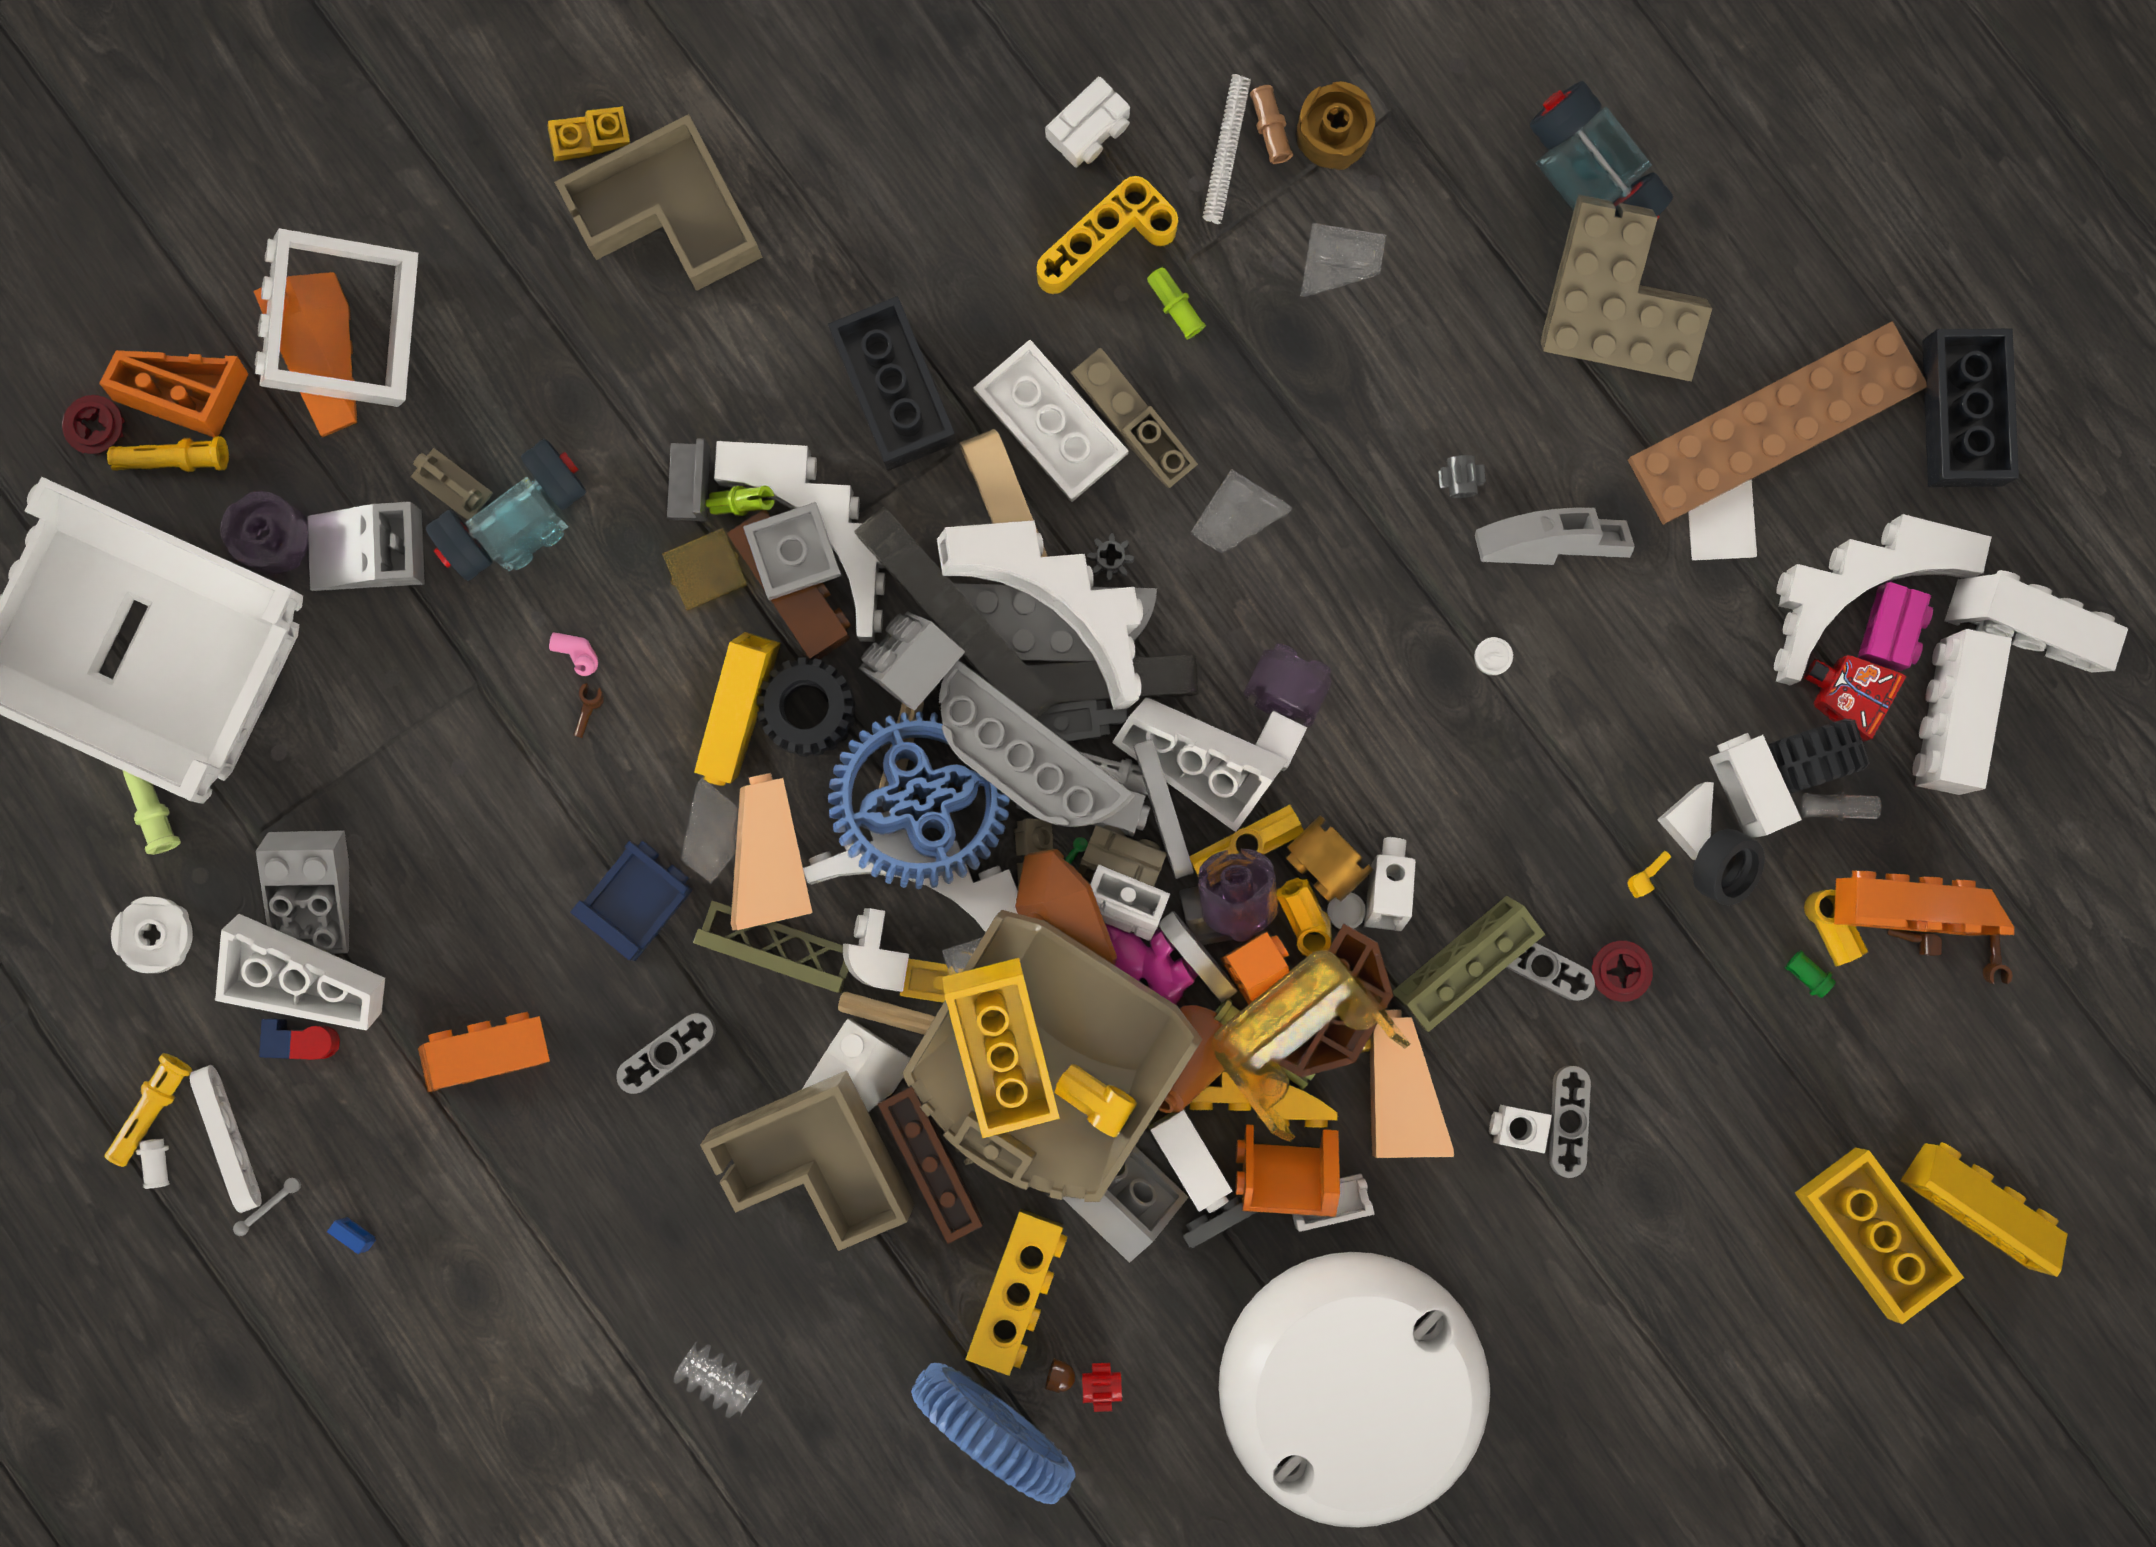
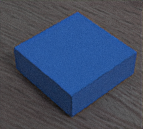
(351, 1235)

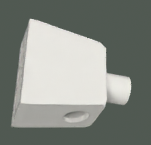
(1389, 901)

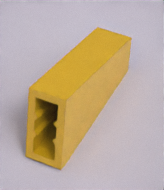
(735, 707)

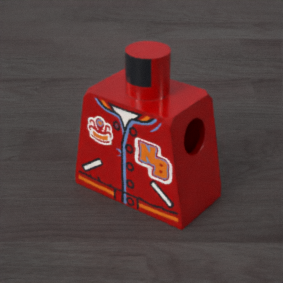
(1855, 691)

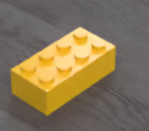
(1000, 1047)
(1879, 1235)

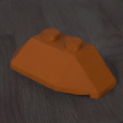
(1062, 897)

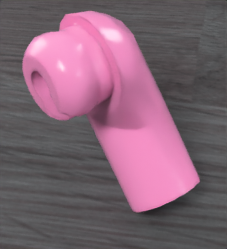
(579, 651)

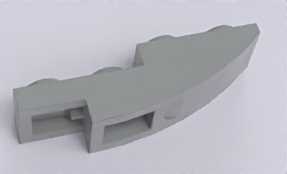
(1546, 533)

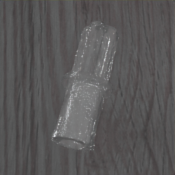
(1841, 806)

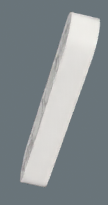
(225, 1138)

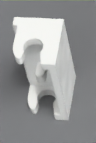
(1352, 1205)

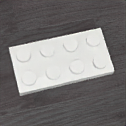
(1050, 420)

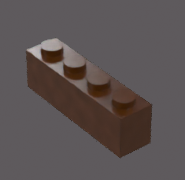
(804, 611)
(931, 1165)

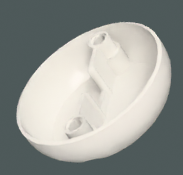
(1354, 1390)

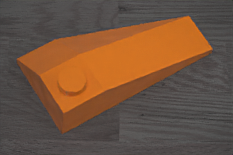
(318, 342)

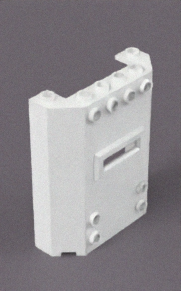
(191, 670)

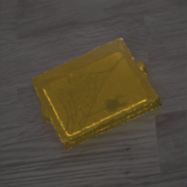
(704, 569)

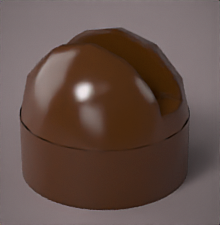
(1060, 1377)

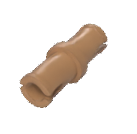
(1271, 124)

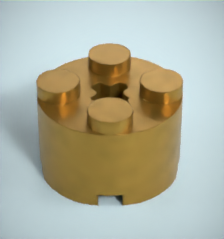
(1331, 146)
(1328, 860)

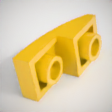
(588, 135)

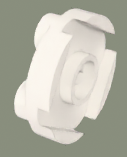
(136, 950)

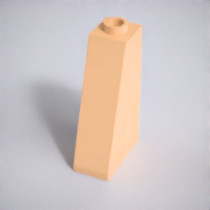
(768, 863)
(1403, 1098)

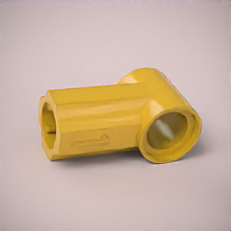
(1305, 916)
(1840, 940)
(1104, 1105)

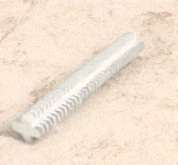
(1227, 145)

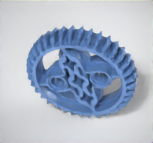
(909, 814)
(993, 1433)

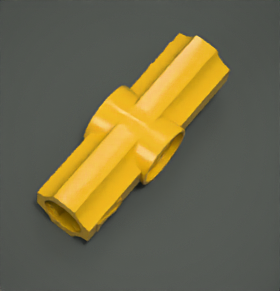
(1269, 833)

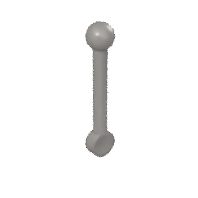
(291, 1185)

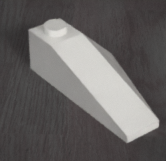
(869, 1060)

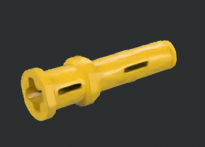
(185, 454)
(155, 1095)

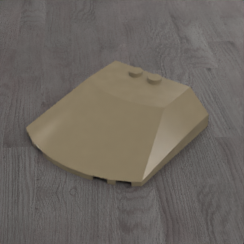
(1084, 1017)

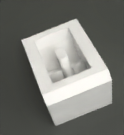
(1691, 819)

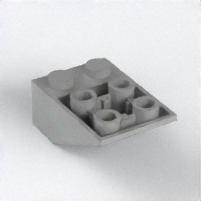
(366, 547)
(910, 658)
(307, 886)

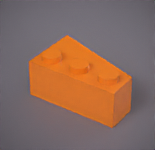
(177, 388)
(1256, 965)
(483, 1051)

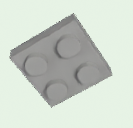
(792, 551)

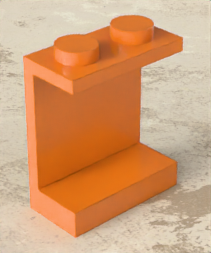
(1289, 1176)

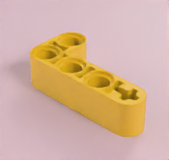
(1102, 239)

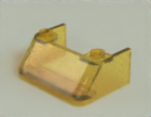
(1284, 1019)

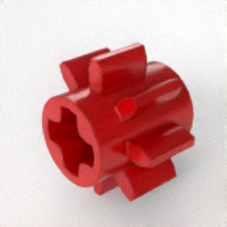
(1102, 1387)

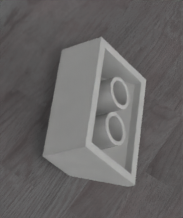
(1133, 1207)

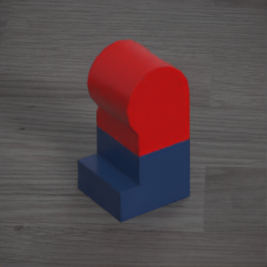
(309, 1044)

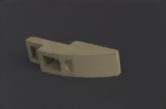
(1133, 419)

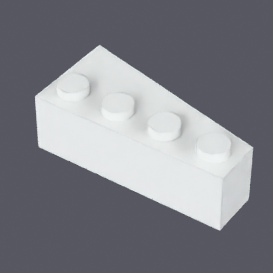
(2038, 620)
(1203, 761)

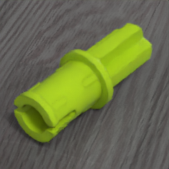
(1175, 302)
(740, 500)

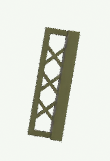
(771, 961)
(1468, 962)

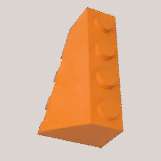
(1919, 906)

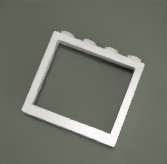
(400, 329)

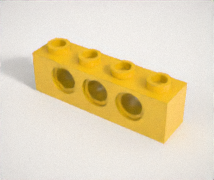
(986, 1346)

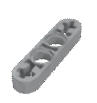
(1163, 808)

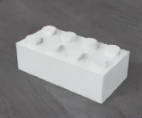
(1962, 712)

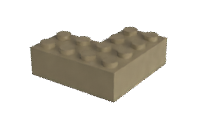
(665, 184)
(1605, 312)
(817, 1141)

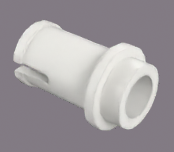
(153, 1163)

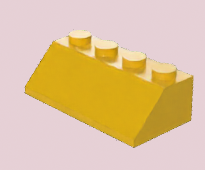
(1987, 1209)

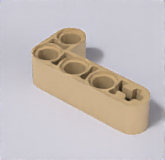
(996, 479)

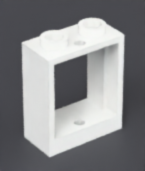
(1754, 786)
(1191, 1161)

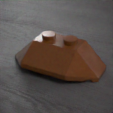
(1336, 1042)

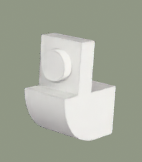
(869, 963)

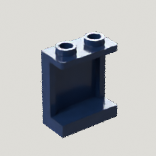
(633, 900)

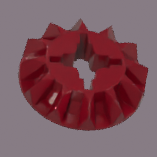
(87, 409)
(1631, 956)

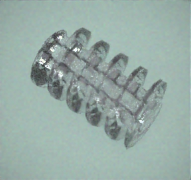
(716, 1380)

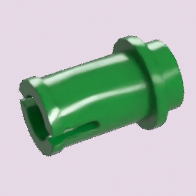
(1810, 974)

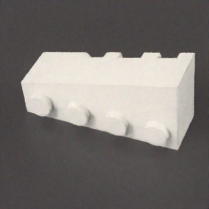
(293, 978)

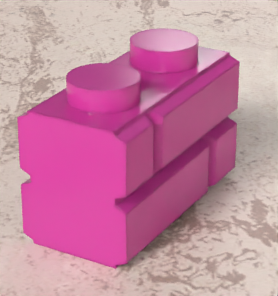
(1896, 627)

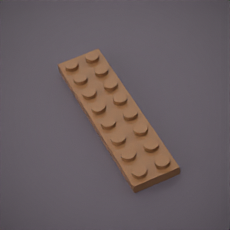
(1777, 423)

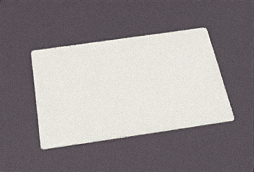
(1724, 526)

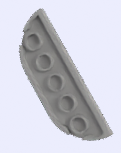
(1035, 629)
(1024, 755)

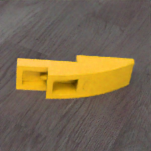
(1294, 1106)

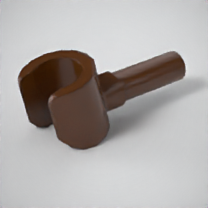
(587, 708)
(1929, 943)
(1996, 963)

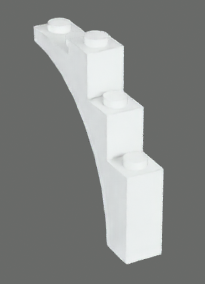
(788, 474)
(1064, 583)
(1818, 596)
(980, 899)

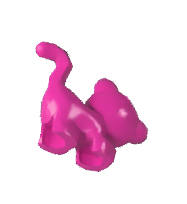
(1152, 963)

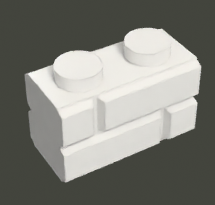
(1088, 123)
(1128, 902)

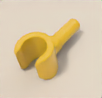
(1640, 883)

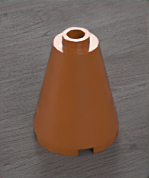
(1203, 1065)

